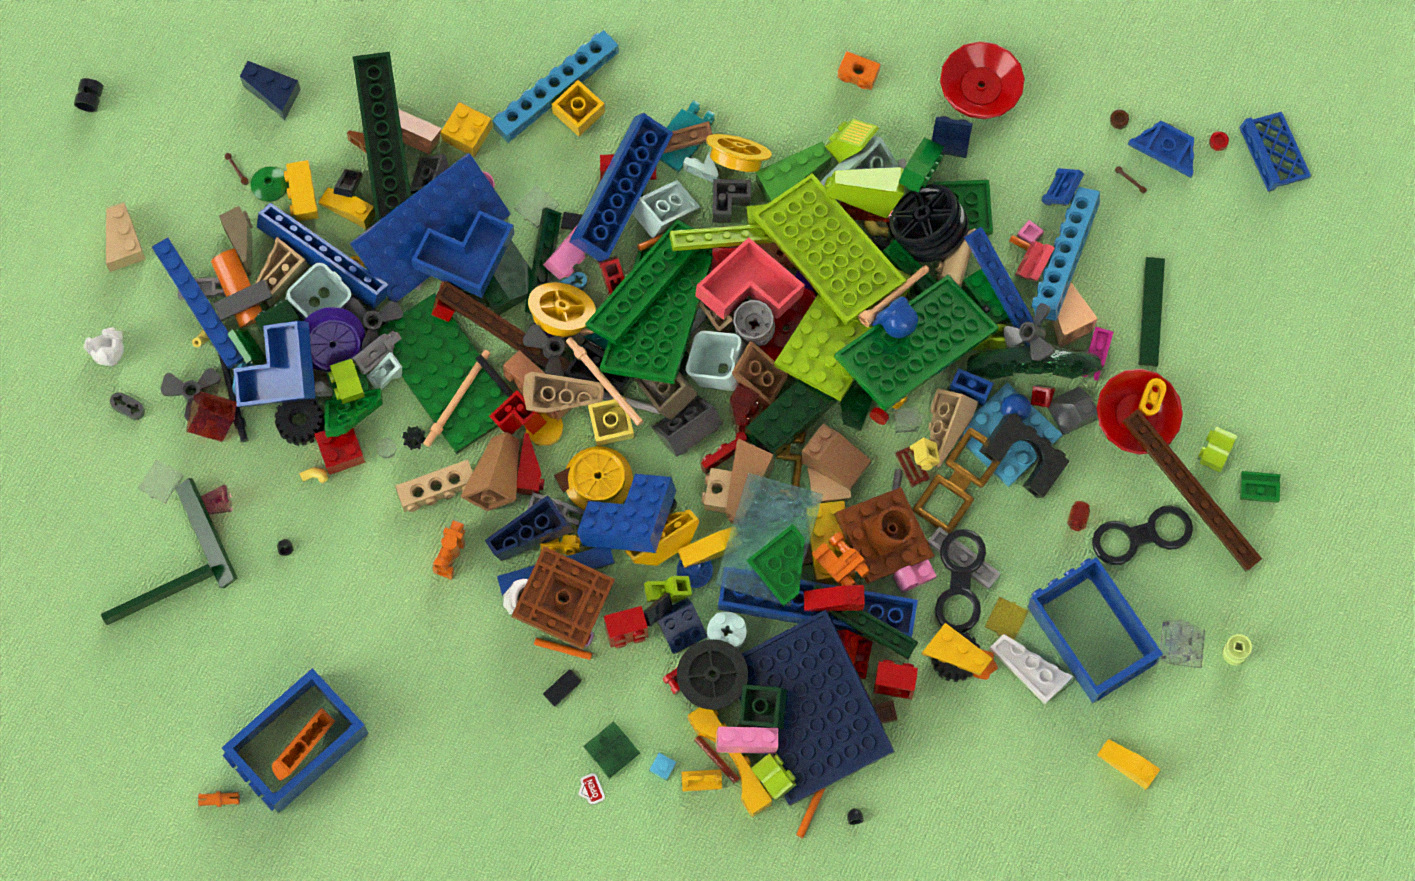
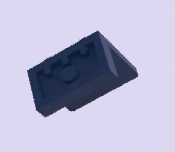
(952, 135)
(682, 626)

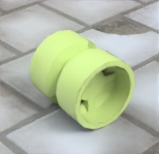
(1237, 649)

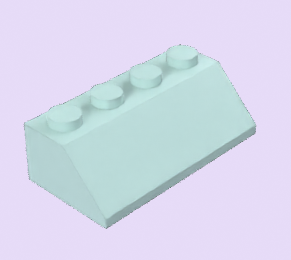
(872, 156)

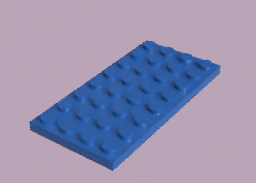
(443, 205)

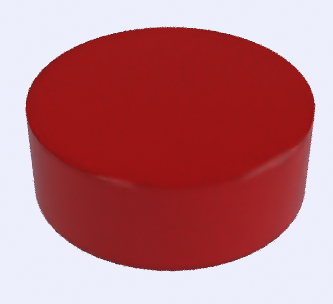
(1219, 141)
(879, 416)

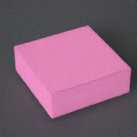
(1030, 232)

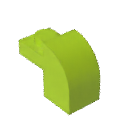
(677, 586)

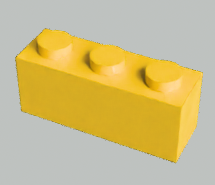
(301, 191)

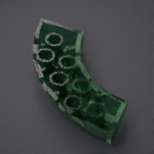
(1004, 361)

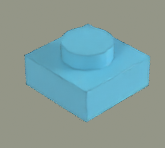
(662, 766)

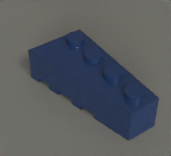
(534, 526)

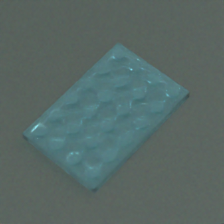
(762, 514)

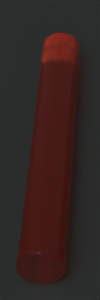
(716, 759)

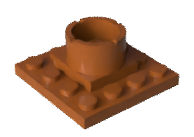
(884, 534)
(567, 580)

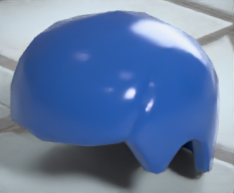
(1016, 404)

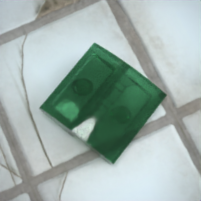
(611, 749)

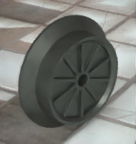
(709, 658)

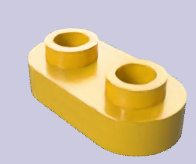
(1152, 398)

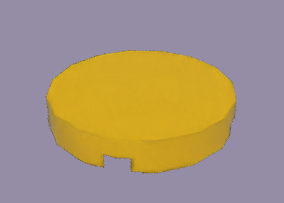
(549, 433)

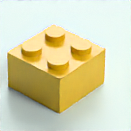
(578, 108)
(466, 129)

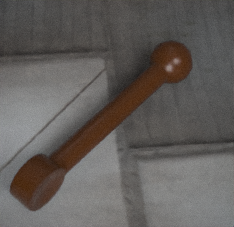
(1118, 169)
(244, 180)

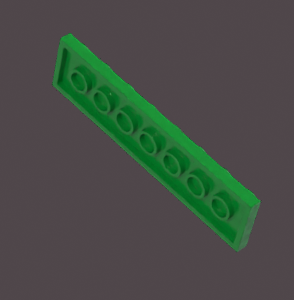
(640, 288)

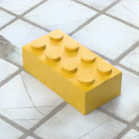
(824, 529)

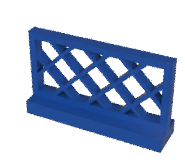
(1260, 151)

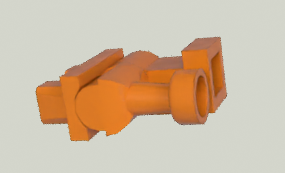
(450, 550)
(845, 565)

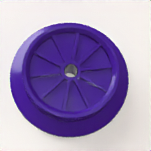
(337, 326)

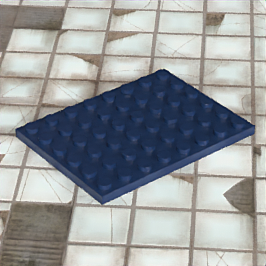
(827, 711)

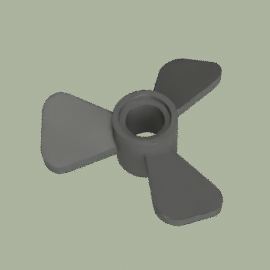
(388, 313)
(1033, 334)
(537, 339)
(174, 387)

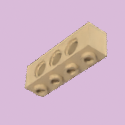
(425, 483)

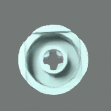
(727, 622)

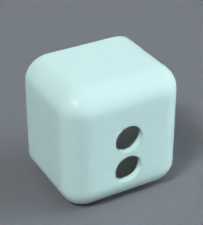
(308, 285)
(709, 353)

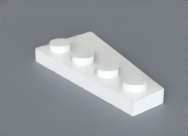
(1037, 674)

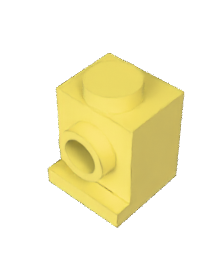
(925, 453)

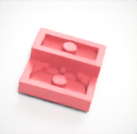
(1034, 261)

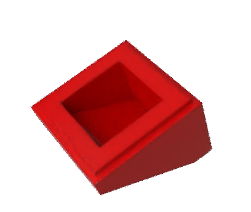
(1042, 395)

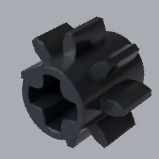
(414, 437)

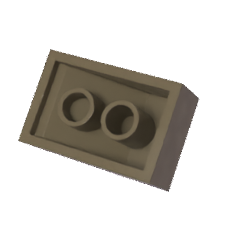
(237, 227)
(666, 397)

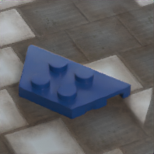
(1167, 146)

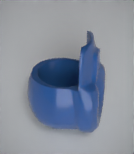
(898, 318)

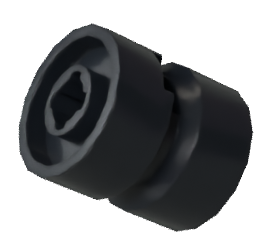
(88, 95)

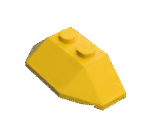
(676, 534)

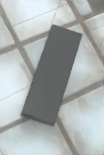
(243, 300)

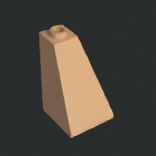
(1074, 319)

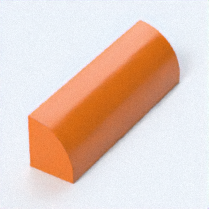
(233, 279)
(302, 744)

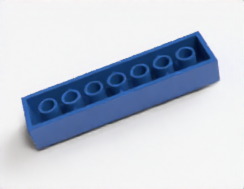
(621, 187)

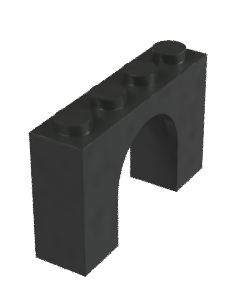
(1049, 460)

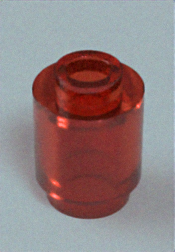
(1078, 516)

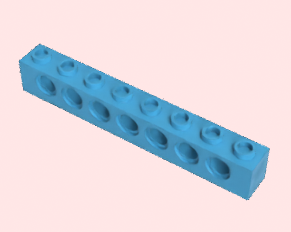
(539, 106)
(1067, 251)

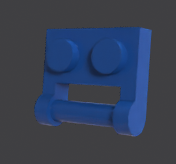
(1063, 186)

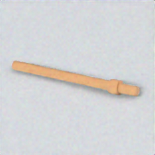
(581, 354)
(436, 428)

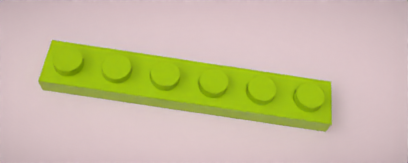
(717, 237)

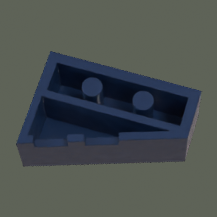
(271, 87)

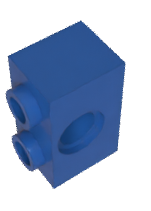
(971, 386)

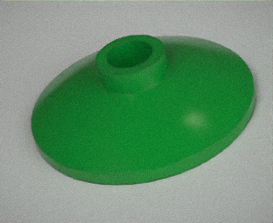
(271, 191)

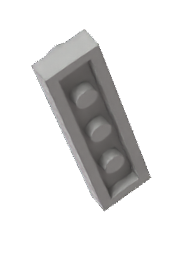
(963, 557)

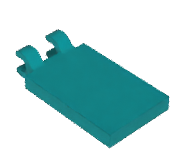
(682, 120)

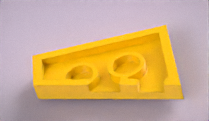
(956, 650)

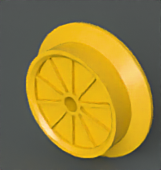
(737, 152)
(560, 308)
(603, 463)

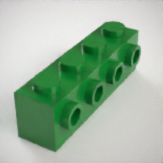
(922, 165)

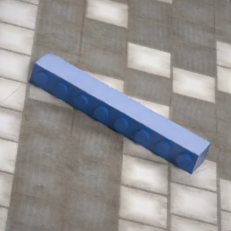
(316, 250)

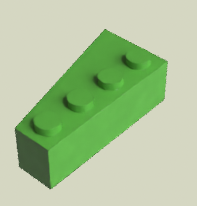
(789, 171)

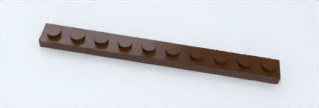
(1192, 490)

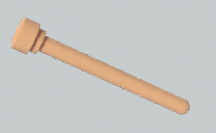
(867, 317)

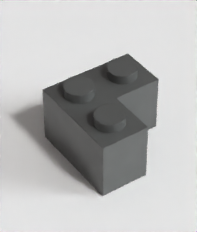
(728, 193)

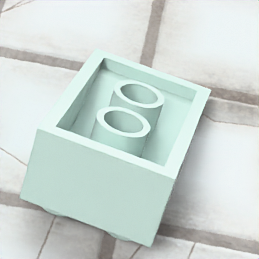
(663, 206)

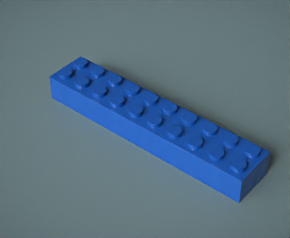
(891, 609)

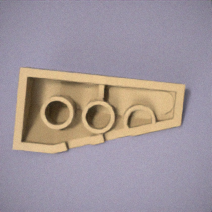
(555, 393)
(949, 419)

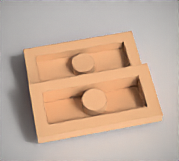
(830, 489)

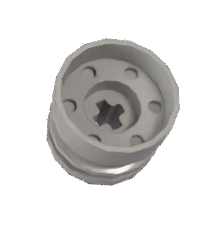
(746, 317)

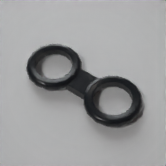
(1142, 535)
(960, 579)

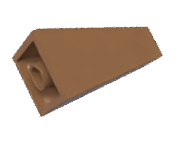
(746, 460)
(495, 475)

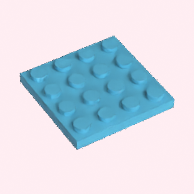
(1021, 454)

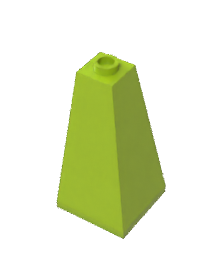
(867, 189)

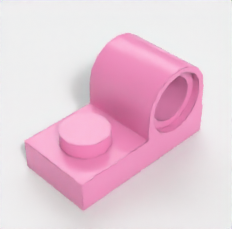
(914, 576)

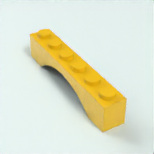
(753, 796)

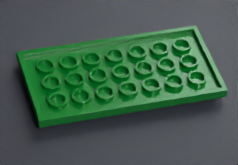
(945, 331)
(660, 336)
(434, 366)

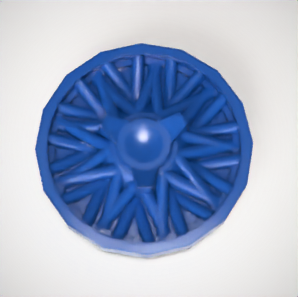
(698, 574)

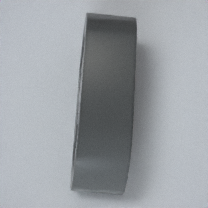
(129, 402)

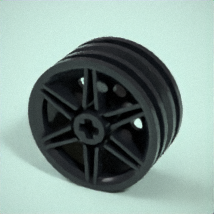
(929, 223)

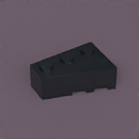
(579, 370)

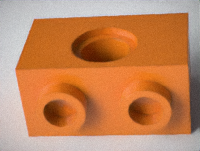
(853, 62)

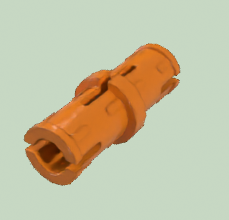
(218, 799)

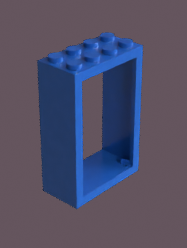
(1097, 574)
(314, 769)

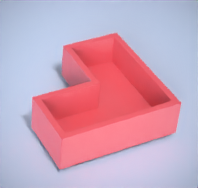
(752, 274)

